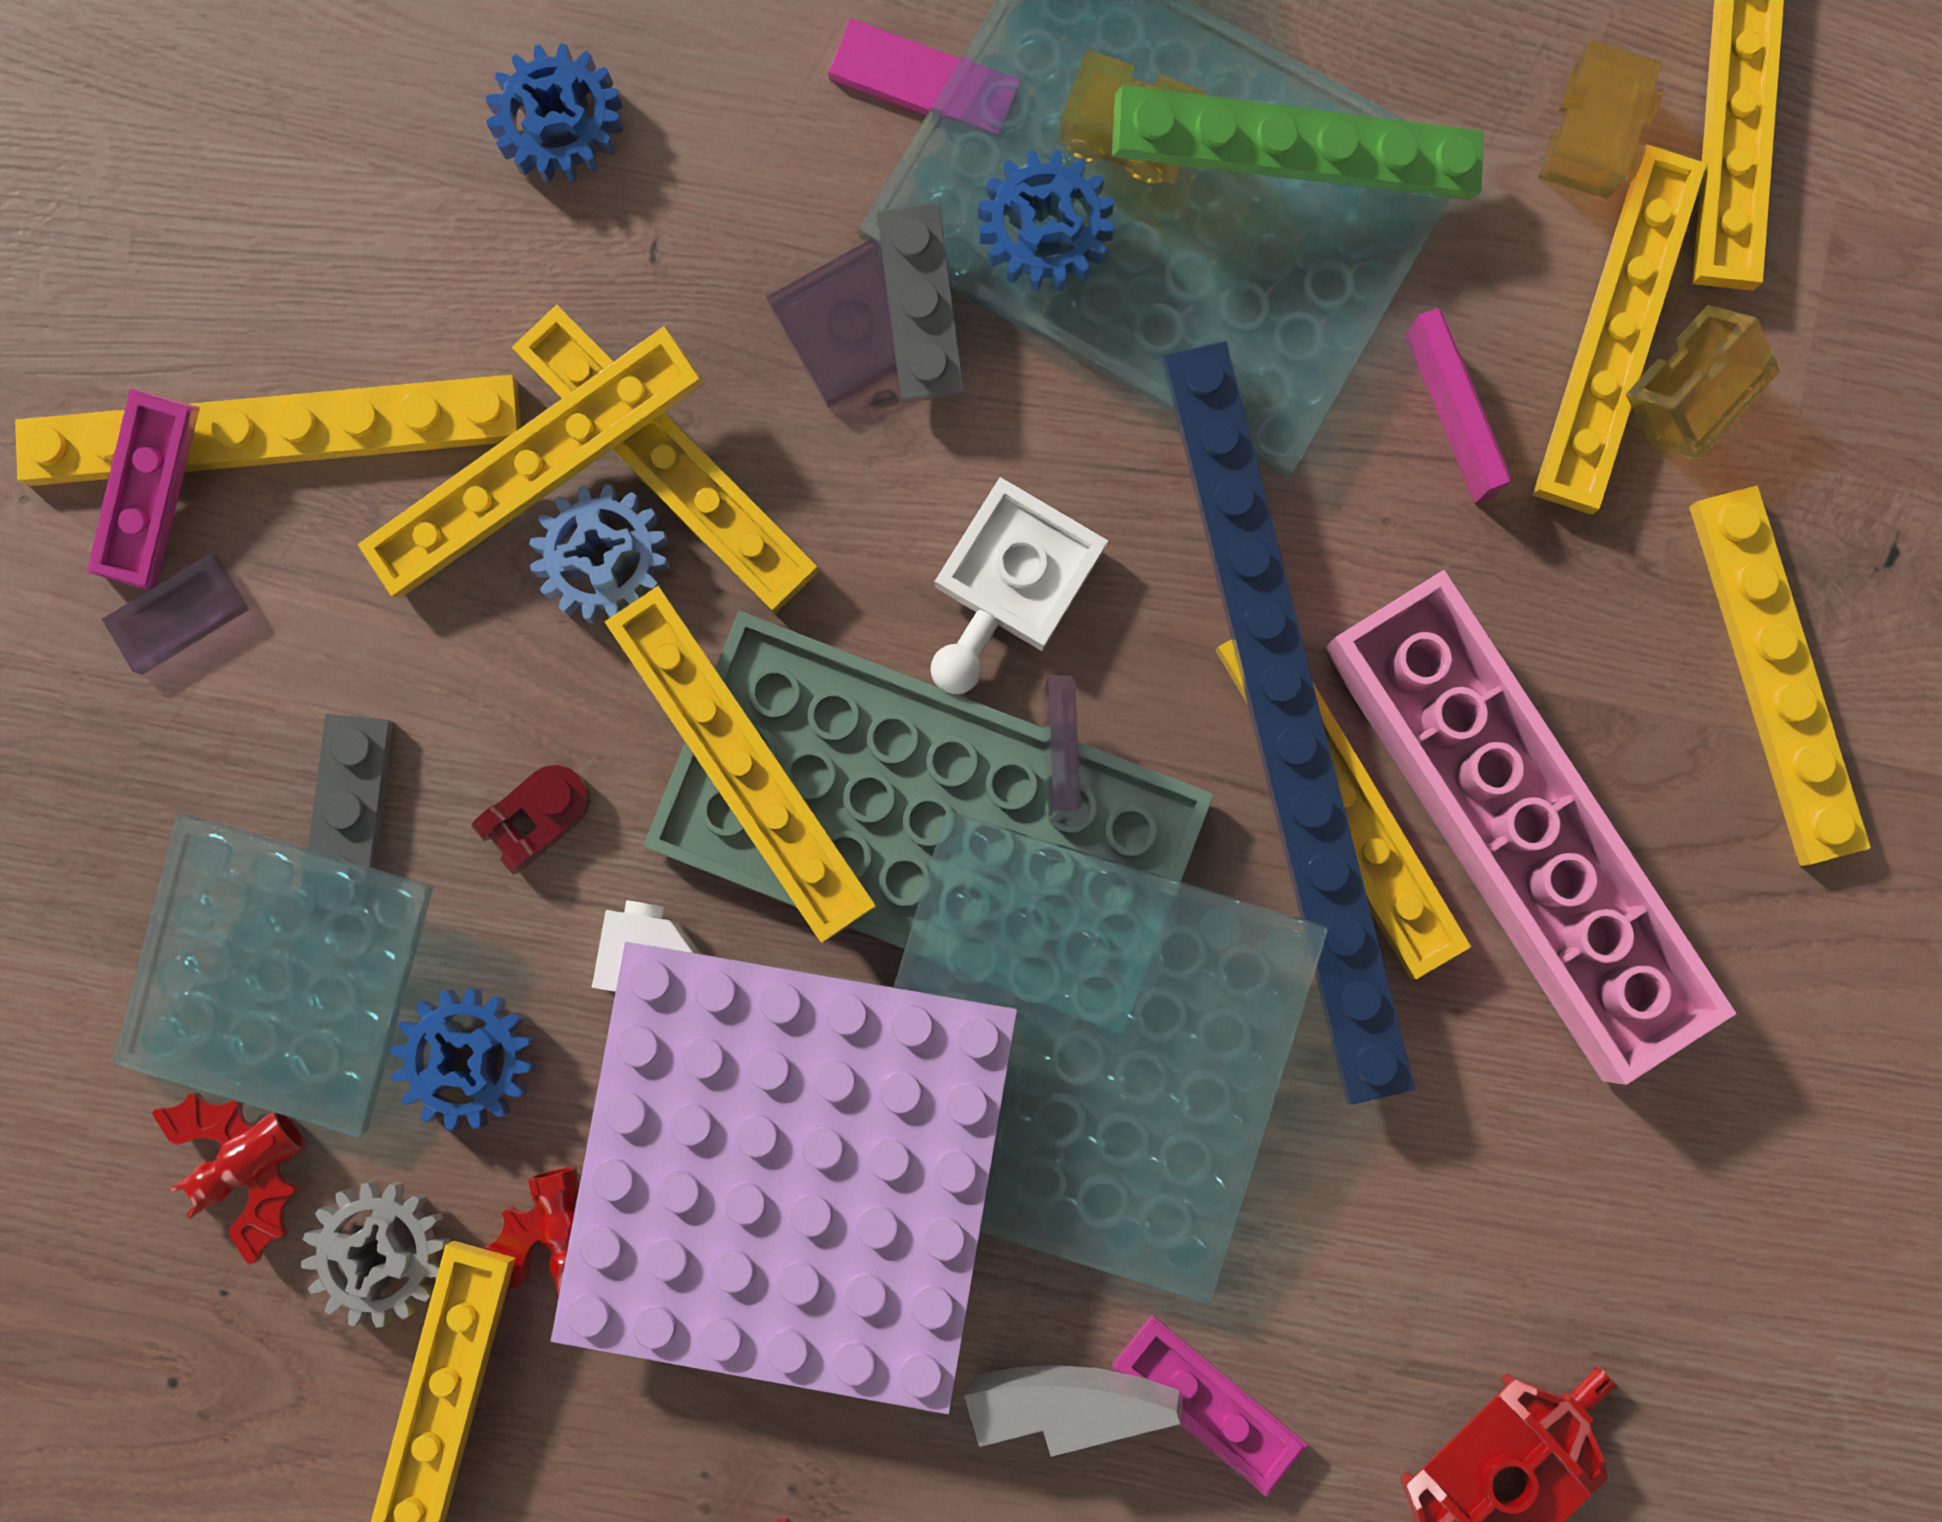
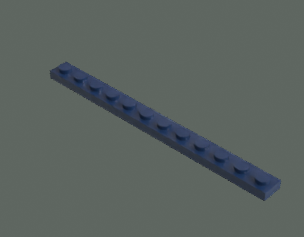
(1287, 722)

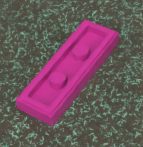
(891, 67)
(1457, 405)
(143, 489)
(1214, 1406)

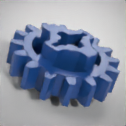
(559, 138)
(1033, 196)
(444, 1037)

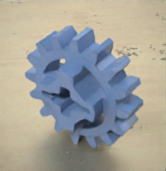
(574, 557)

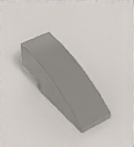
(1069, 1405)

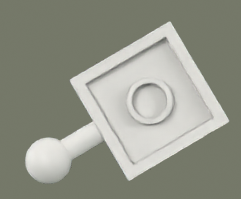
(1016, 571)

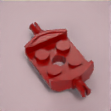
(1522, 1429)

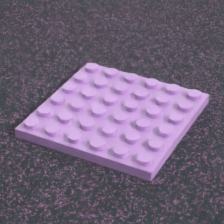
(785, 1177)

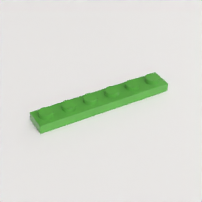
(1296, 143)

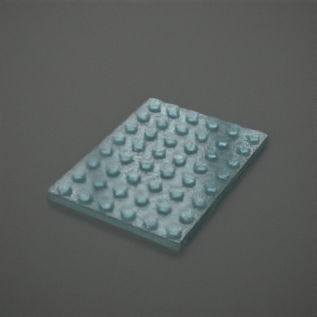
(1229, 256)

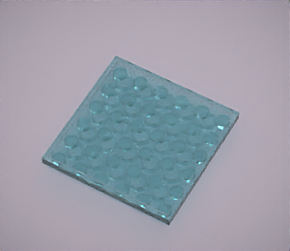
(1135, 1045)

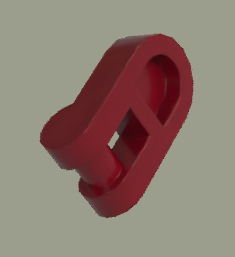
(555, 802)

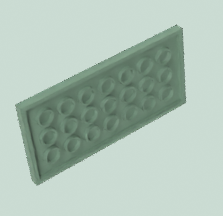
(885, 765)

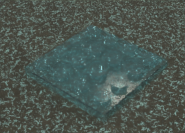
(272, 974)

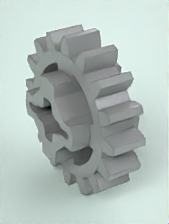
(350, 1247)

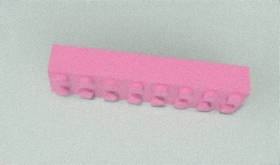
(1528, 831)

